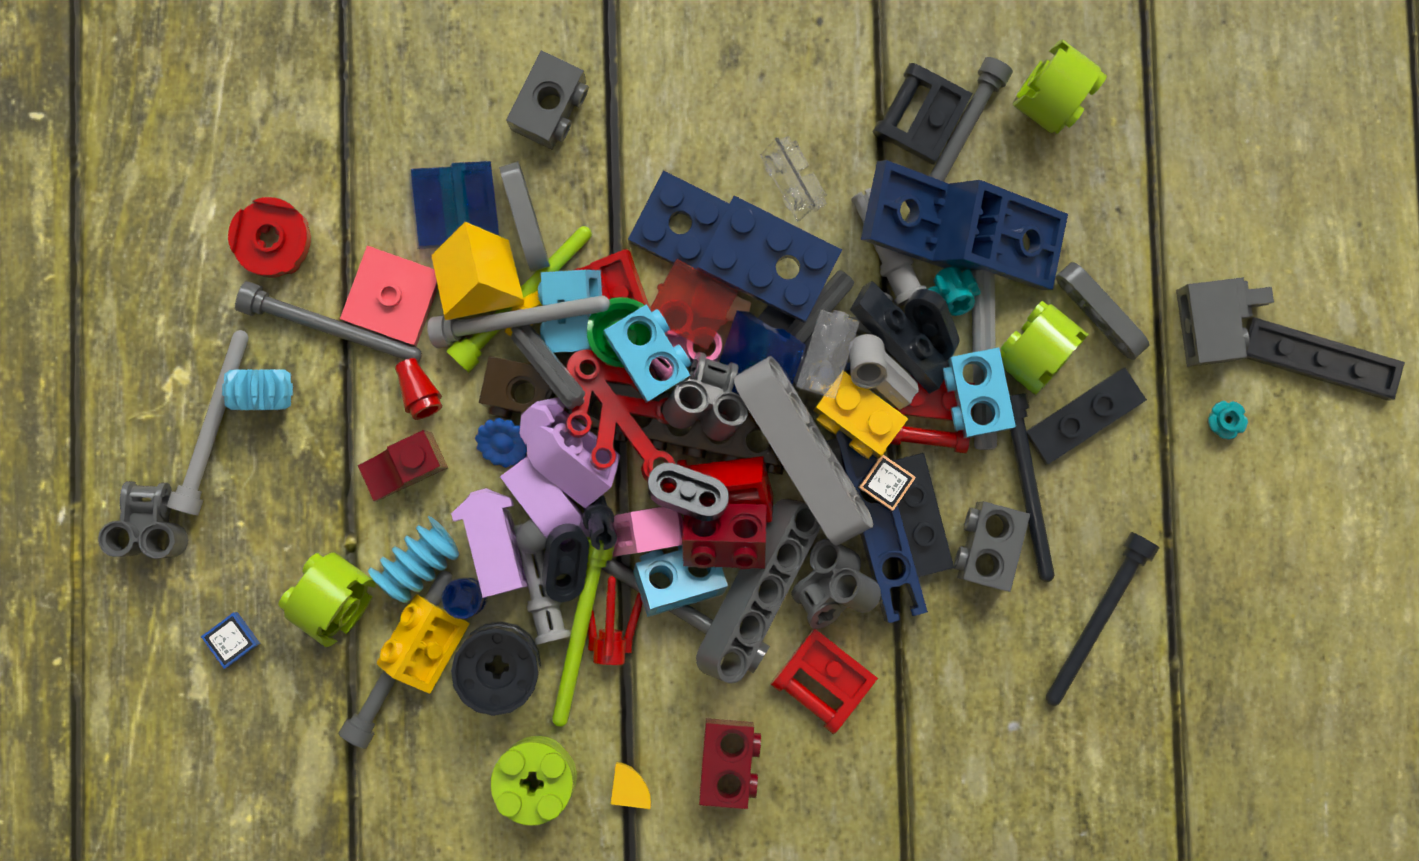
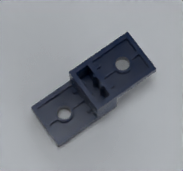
(964, 225)
(735, 245)

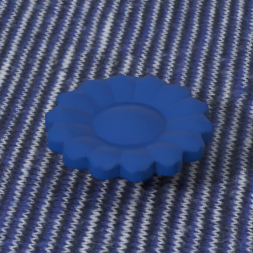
(501, 442)

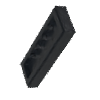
(900, 336)
(1085, 416)
(923, 519)

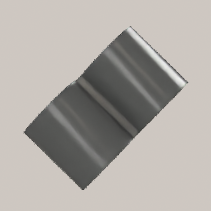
(708, 393)
(143, 523)
(833, 583)

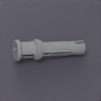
(894, 265)
(540, 605)

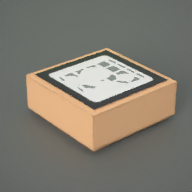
(887, 482)

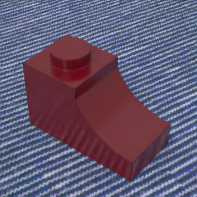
(402, 465)

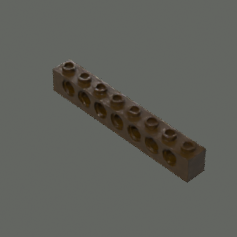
(505, 376)

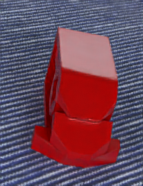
(744, 479)

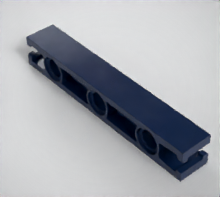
(885, 538)

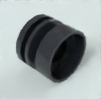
(477, 681)

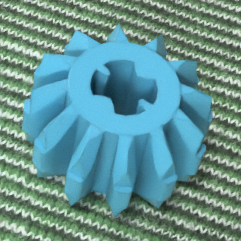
(257, 389)

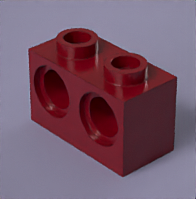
(729, 541)
(718, 762)

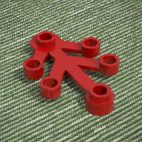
(614, 410)

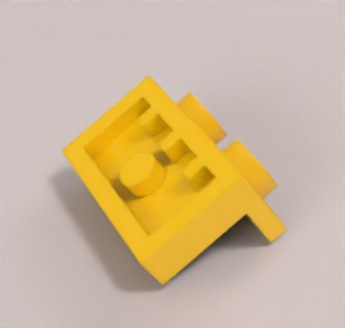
(861, 417)
(421, 644)

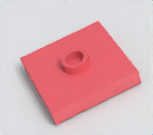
(391, 296)

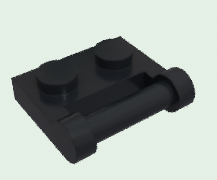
(934, 119)

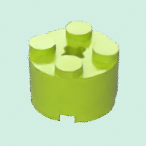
(1058, 87)
(1042, 348)
(327, 597)
(515, 795)

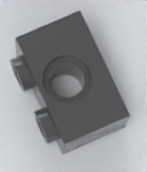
(548, 78)

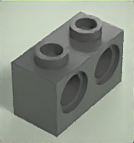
(1003, 549)

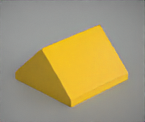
(475, 273)

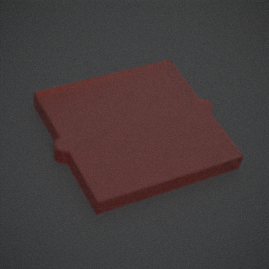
(693, 303)

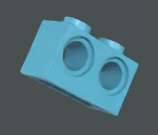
(638, 358)
(991, 391)
(683, 587)

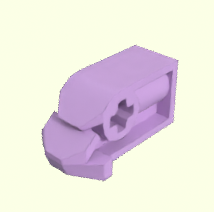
(563, 457)
(542, 499)
(492, 541)

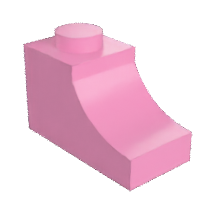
(647, 530)

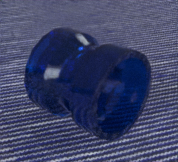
(458, 600)

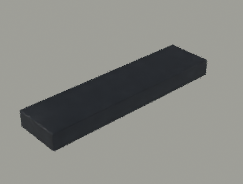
(1323, 359)

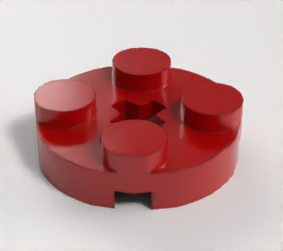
(258, 218)

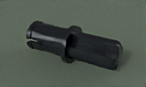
(599, 521)

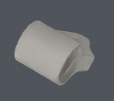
(877, 371)

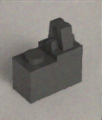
(1213, 319)

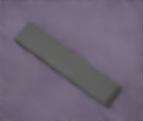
(754, 608)

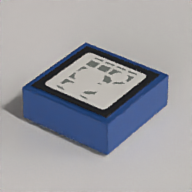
(230, 640)

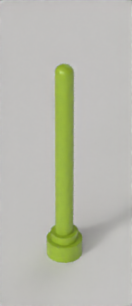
(468, 351)
(596, 560)

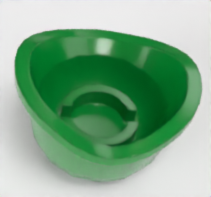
(598, 322)

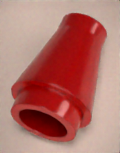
(417, 390)

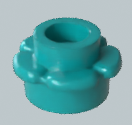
(1217, 419)

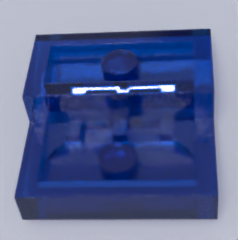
(449, 197)
(754, 341)

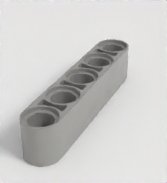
(803, 451)

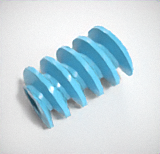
(416, 562)

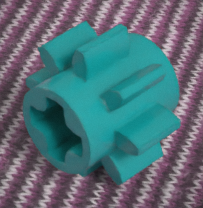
(957, 289)

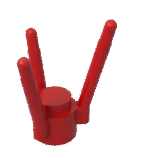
(609, 646)

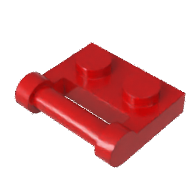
(933, 406)
(833, 670)

